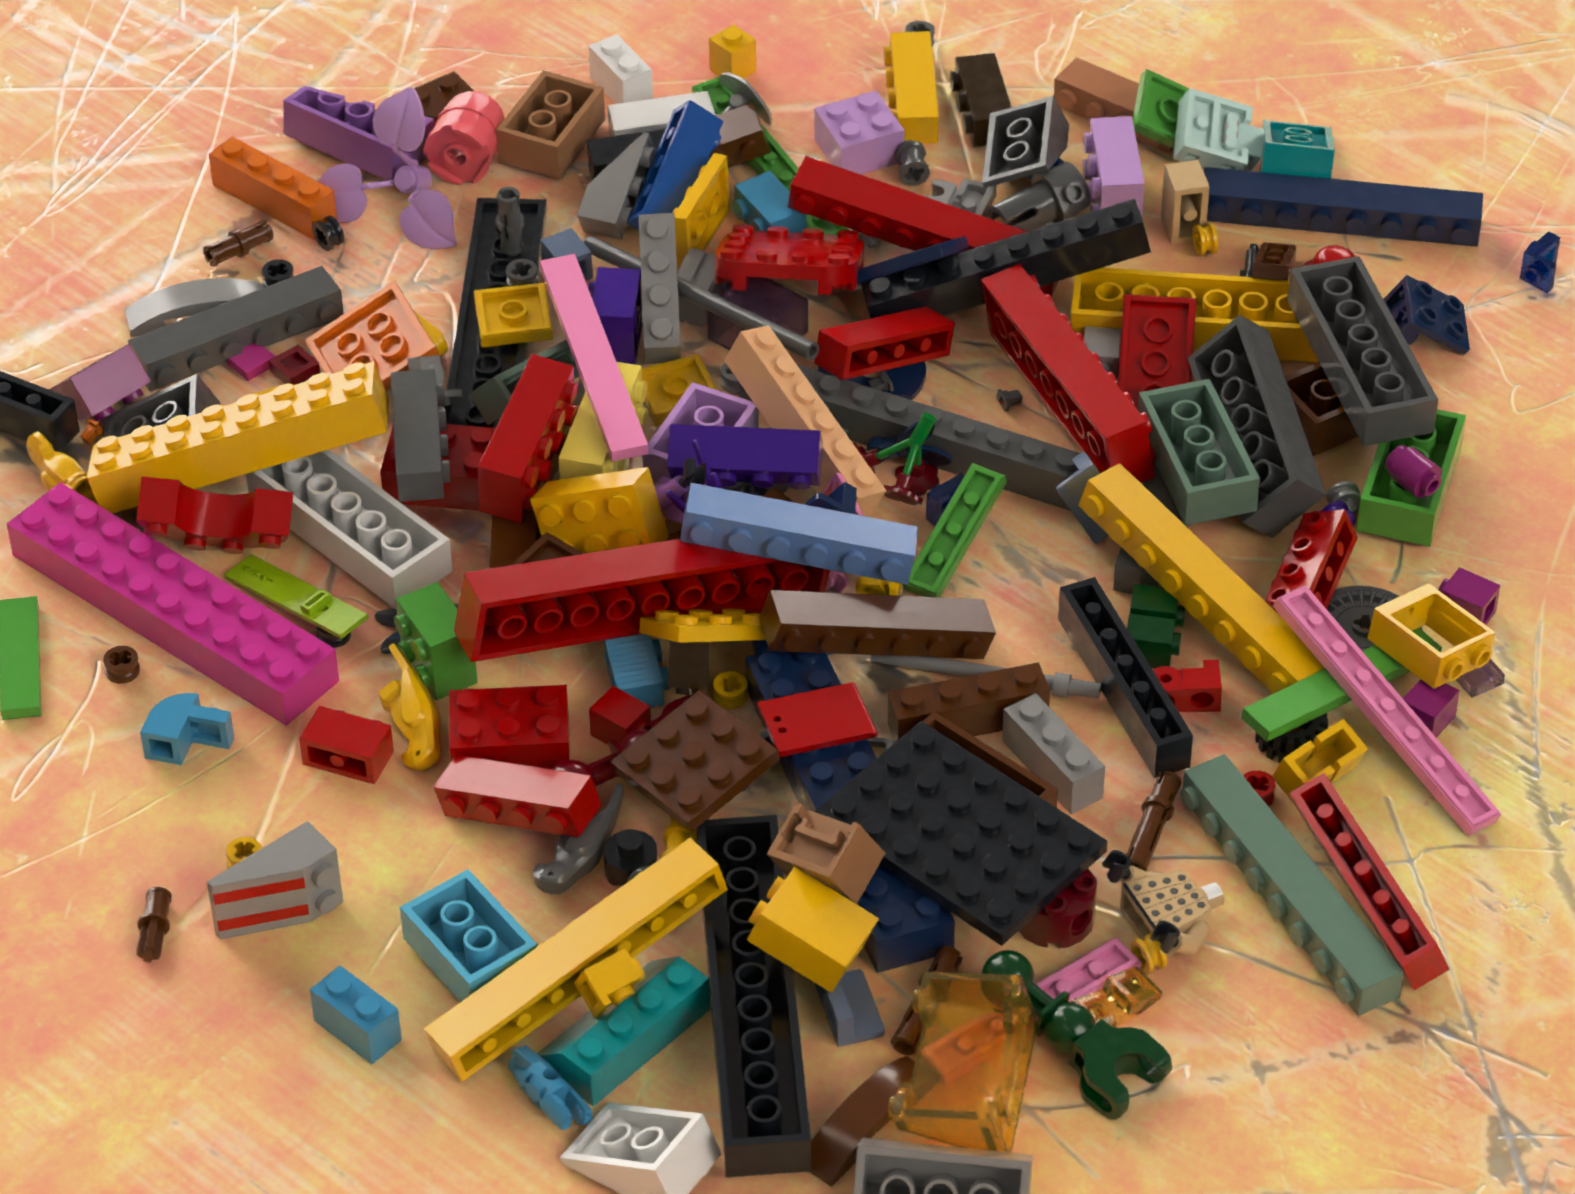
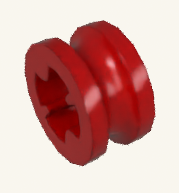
(1262, 780)

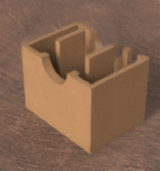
(827, 850)

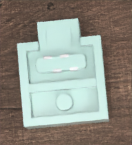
(1216, 132)

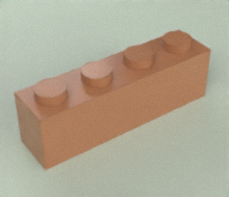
(1098, 94)

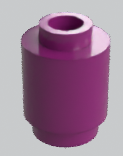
(1413, 471)

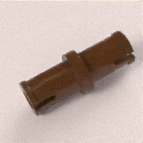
(238, 243)

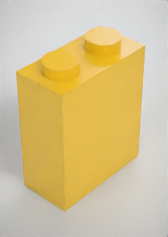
(811, 928)

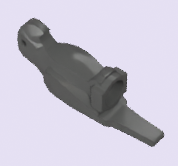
(578, 855)

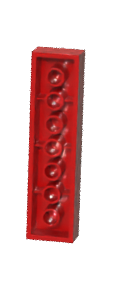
(1067, 374)

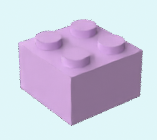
(858, 133)

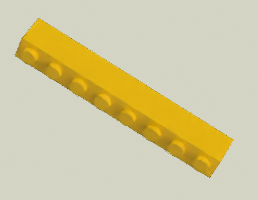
(1198, 579)
(545, 978)

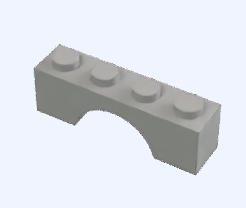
(659, 287)

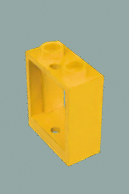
(1396, 619)

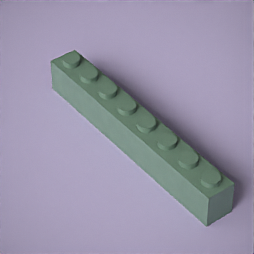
(1292, 885)

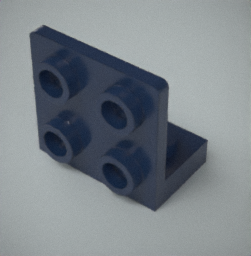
(1427, 311)

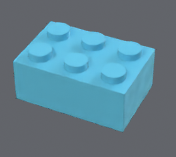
(463, 934)

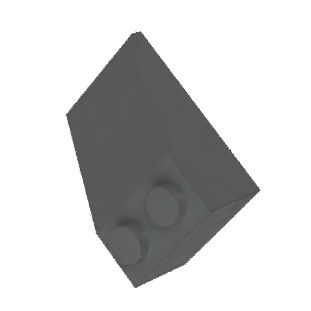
(1024, 141)
(183, 398)

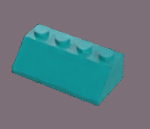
(608, 1049)

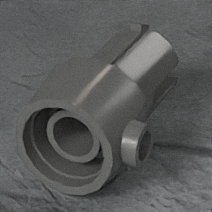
(1050, 199)

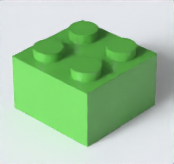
(429, 640)

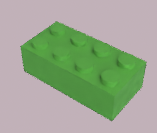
(1392, 510)

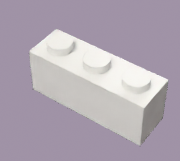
(650, 113)

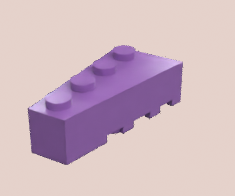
(344, 131)

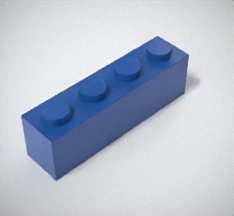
(677, 162)

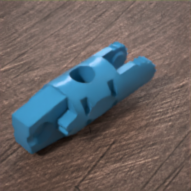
(548, 1089)

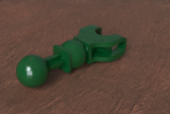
(1097, 1049)

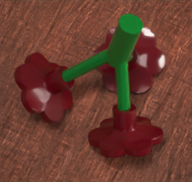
(915, 476)

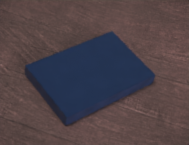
(912, 259)

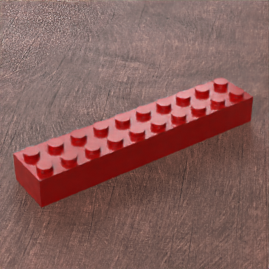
(609, 590)

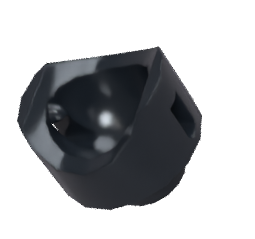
(626, 853)

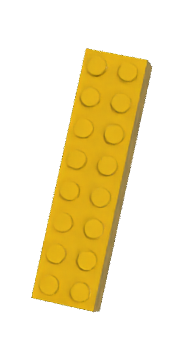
(1219, 300)
(242, 435)

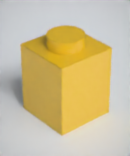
(732, 52)

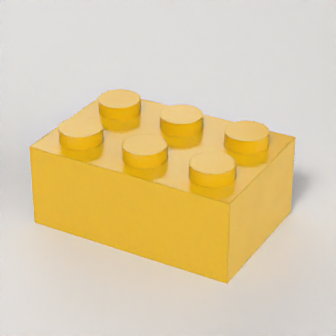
(601, 510)

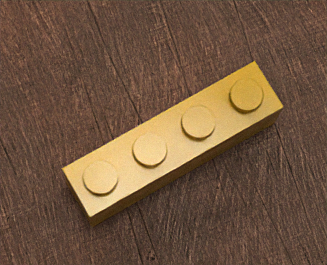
(913, 85)

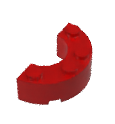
(214, 519)

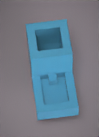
(179, 723)

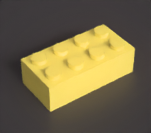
(585, 447)

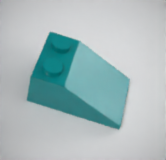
(1297, 149)

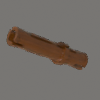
(1156, 811)
(909, 1032)

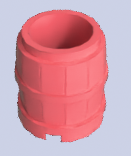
(464, 138)

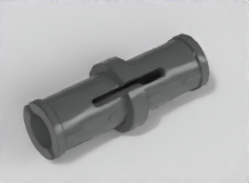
(510, 221)

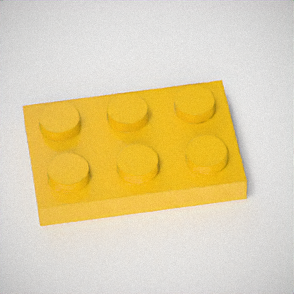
(703, 208)
(703, 626)

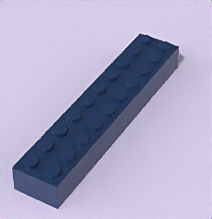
(909, 922)

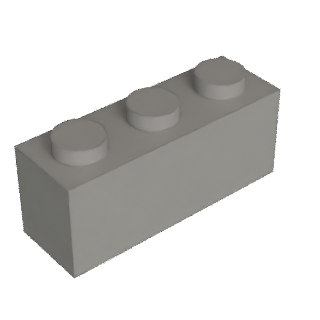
(1053, 753)

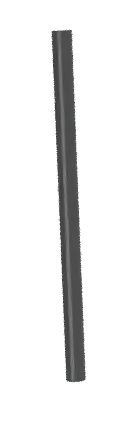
(708, 300)

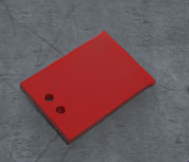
(816, 719)

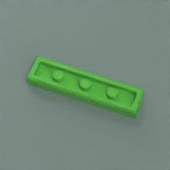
(955, 531)
(20, 658)

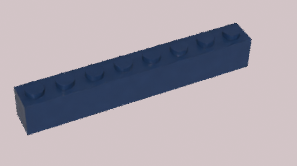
(1344, 206)

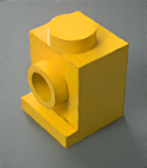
(609, 981)

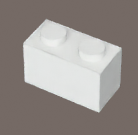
(619, 71)

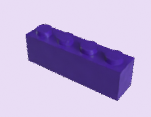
(750, 454)

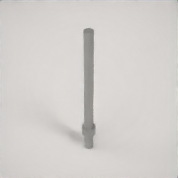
(1060, 684)

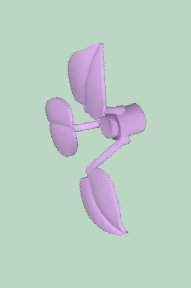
(430, 216)

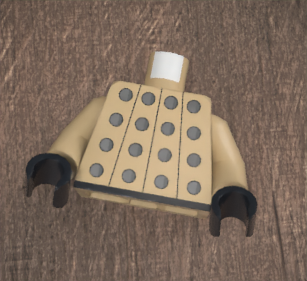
(1164, 904)

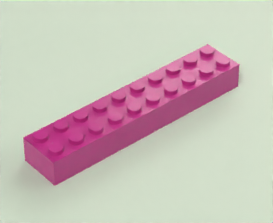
(174, 603)

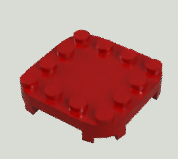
(789, 255)

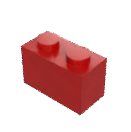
(346, 744)

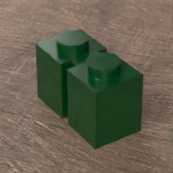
(1153, 624)

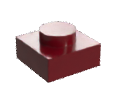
(294, 366)

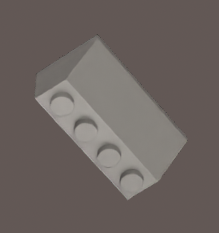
(938, 1169)

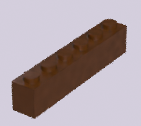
(876, 624)

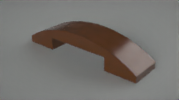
(857, 1118)

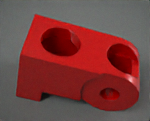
(1193, 687)

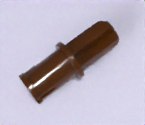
(153, 924)

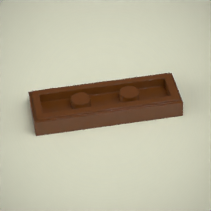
(1274, 261)

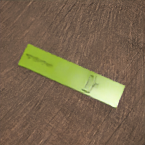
(296, 596)

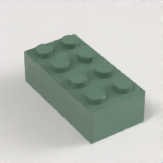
(1199, 452)

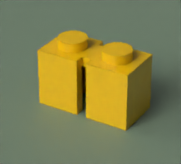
(1331, 752)

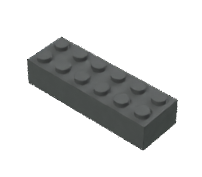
(1362, 351)
(1261, 408)

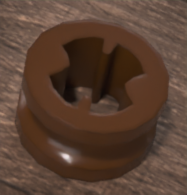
(120, 656)

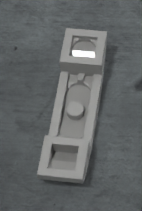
(183, 301)

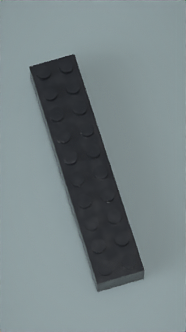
(752, 1011)

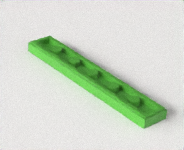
(1314, 696)

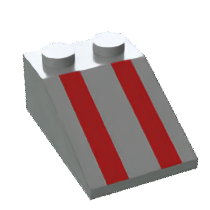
(277, 885)

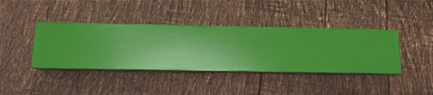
(776, 162)

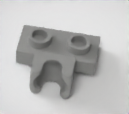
(969, 196)

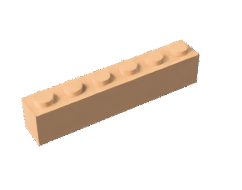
(792, 403)

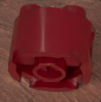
(1067, 917)

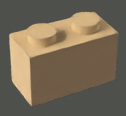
(1184, 200)

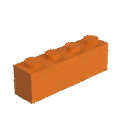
(270, 186)

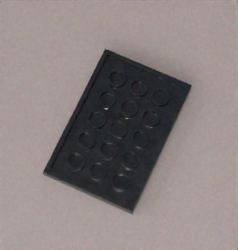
(965, 832)

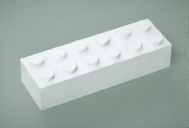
(358, 525)

